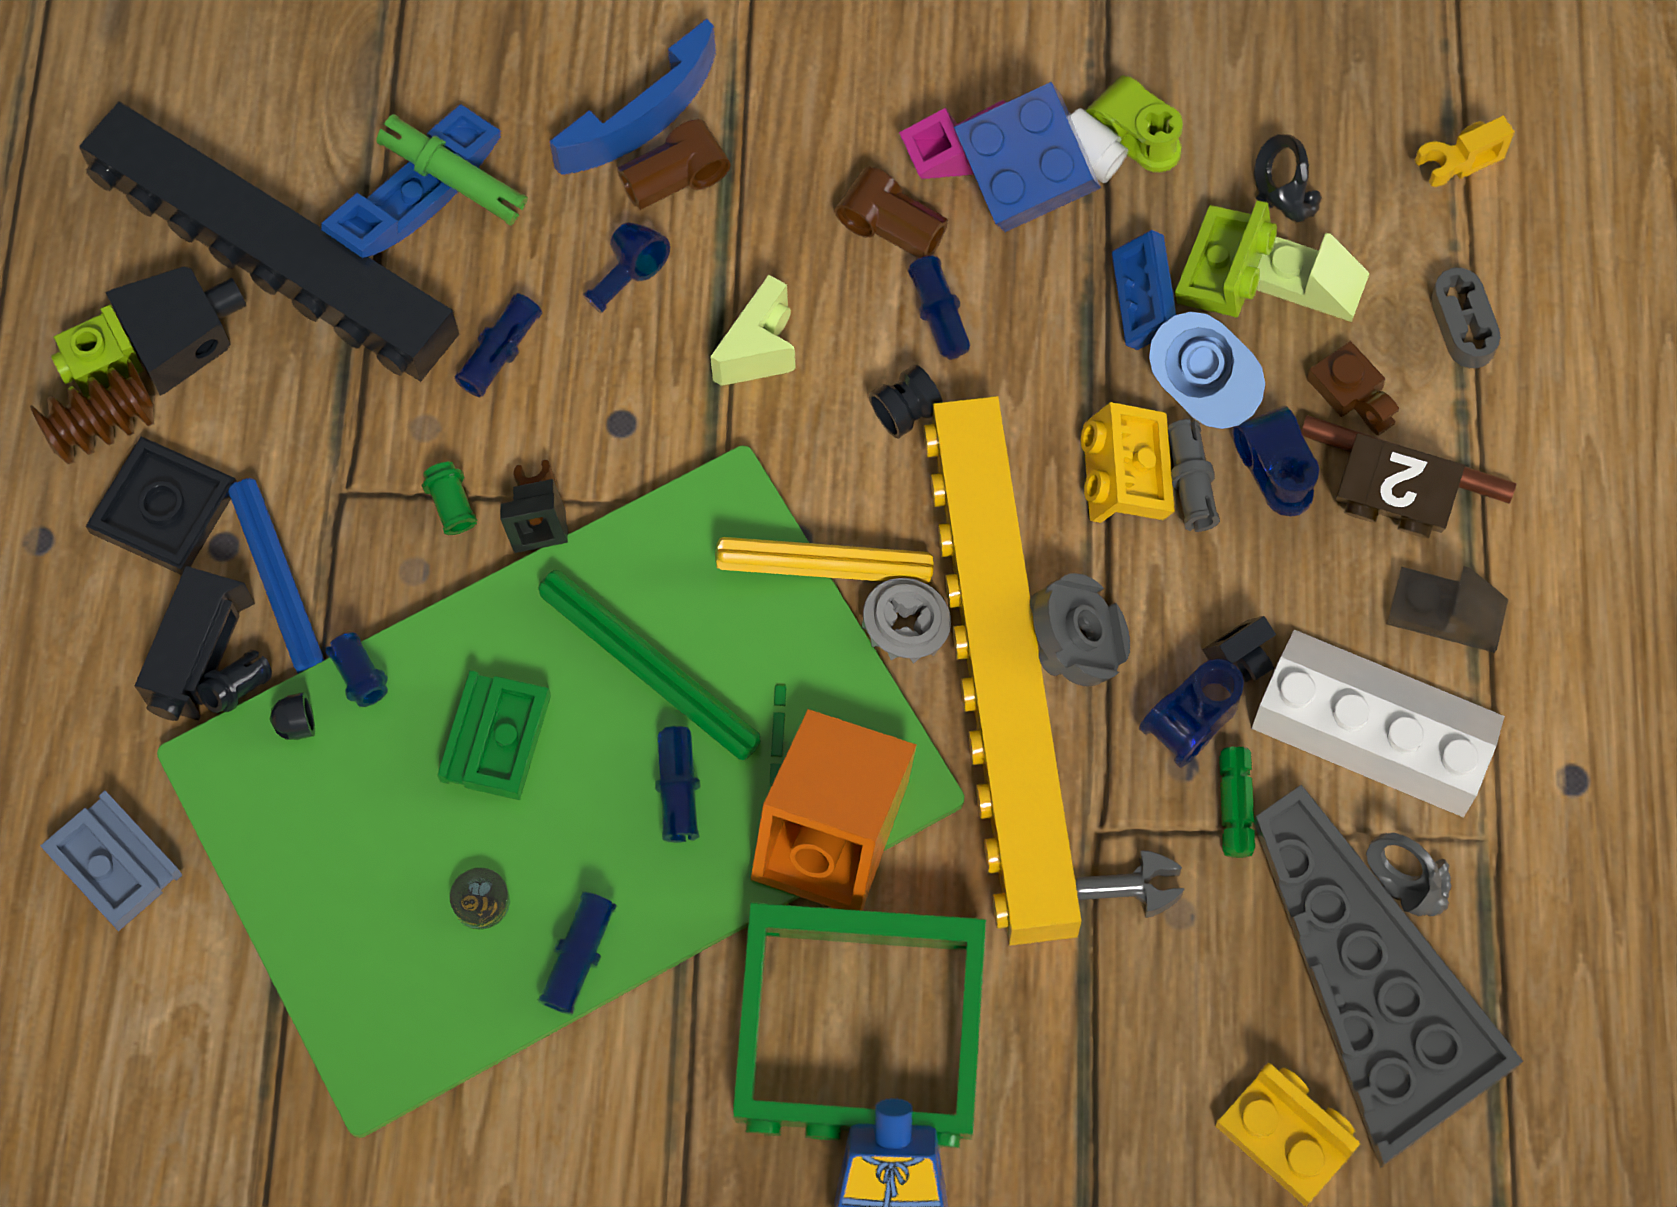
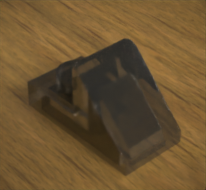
(1452, 610)

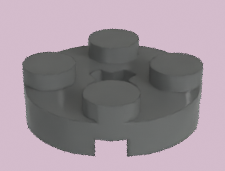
(1058, 617)

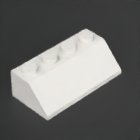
(1379, 723)

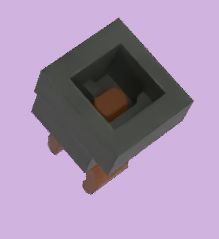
(536, 513)

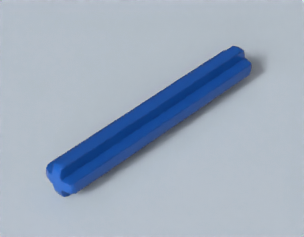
(275, 574)

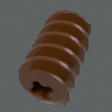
(95, 413)

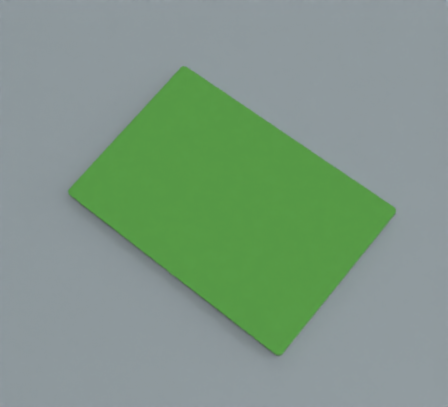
(352, 841)

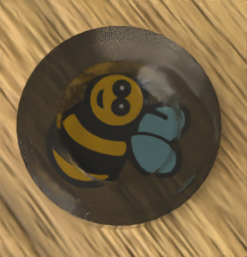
(479, 898)

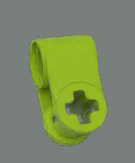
(1141, 123)

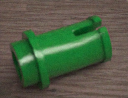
(449, 497)

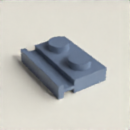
(111, 861)

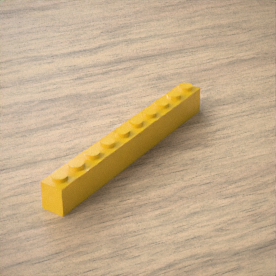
(1004, 674)

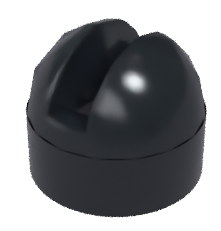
(293, 717)

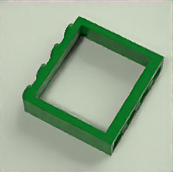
(865, 927)

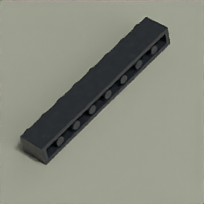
(269, 242)

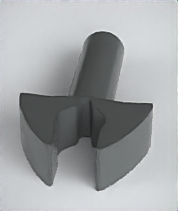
(1135, 884)

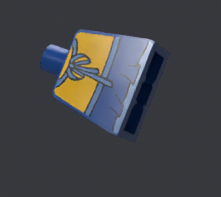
(891, 1162)

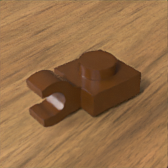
(1353, 382)

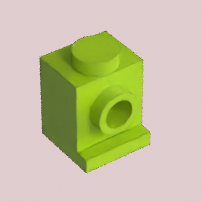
(93, 349)

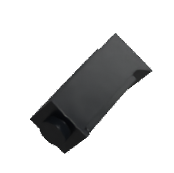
(190, 642)

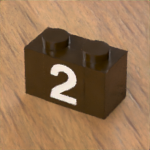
(1399, 485)

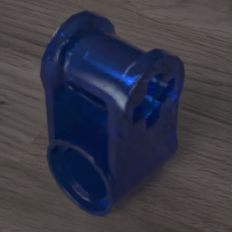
(1278, 460)
(1188, 718)

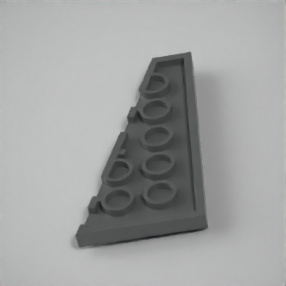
(1393, 1007)

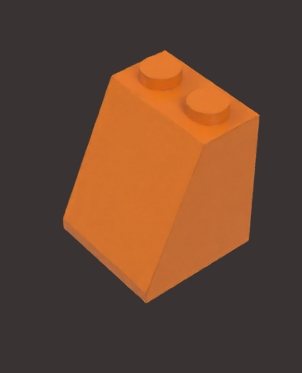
(831, 811)

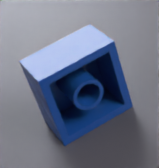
(1027, 157)

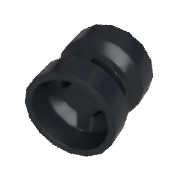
(905, 401)

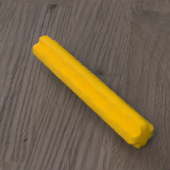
(822, 560)

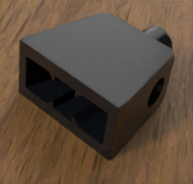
(175, 323)

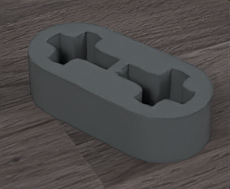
(1455, 321)

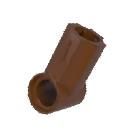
(686, 159)
(880, 208)

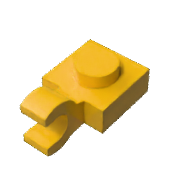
(1475, 149)

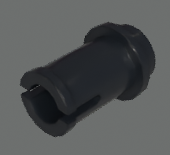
(223, 688)

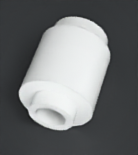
(1100, 145)

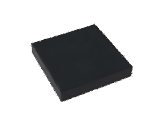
(162, 506)

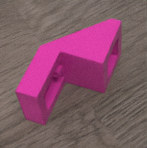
(936, 147)

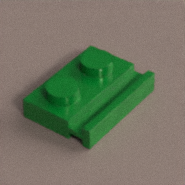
(494, 735)

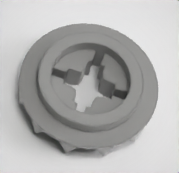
(907, 598)

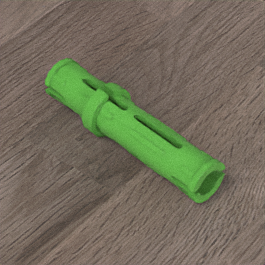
(451, 169)

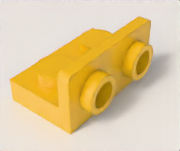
(1127, 463)
(1289, 1133)

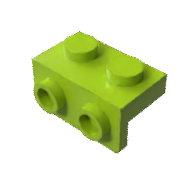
(1226, 259)

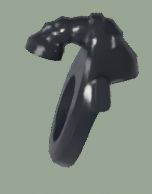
(1290, 197)

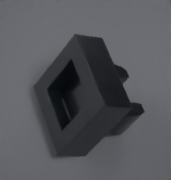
(1243, 648)

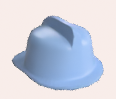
(1207, 370)

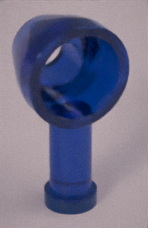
(640, 256)

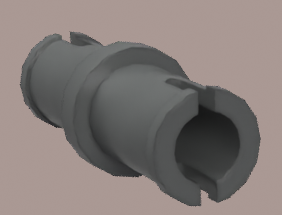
(1192, 475)

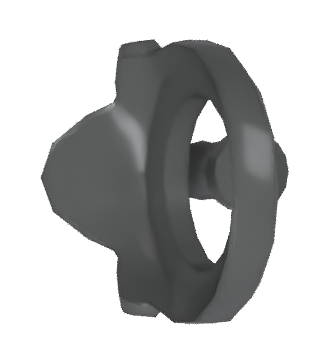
(1418, 894)

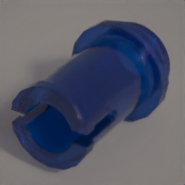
(363, 681)

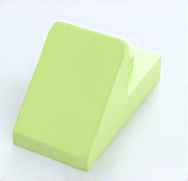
(1317, 279)
(752, 343)

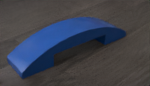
(593, 143)
(408, 197)

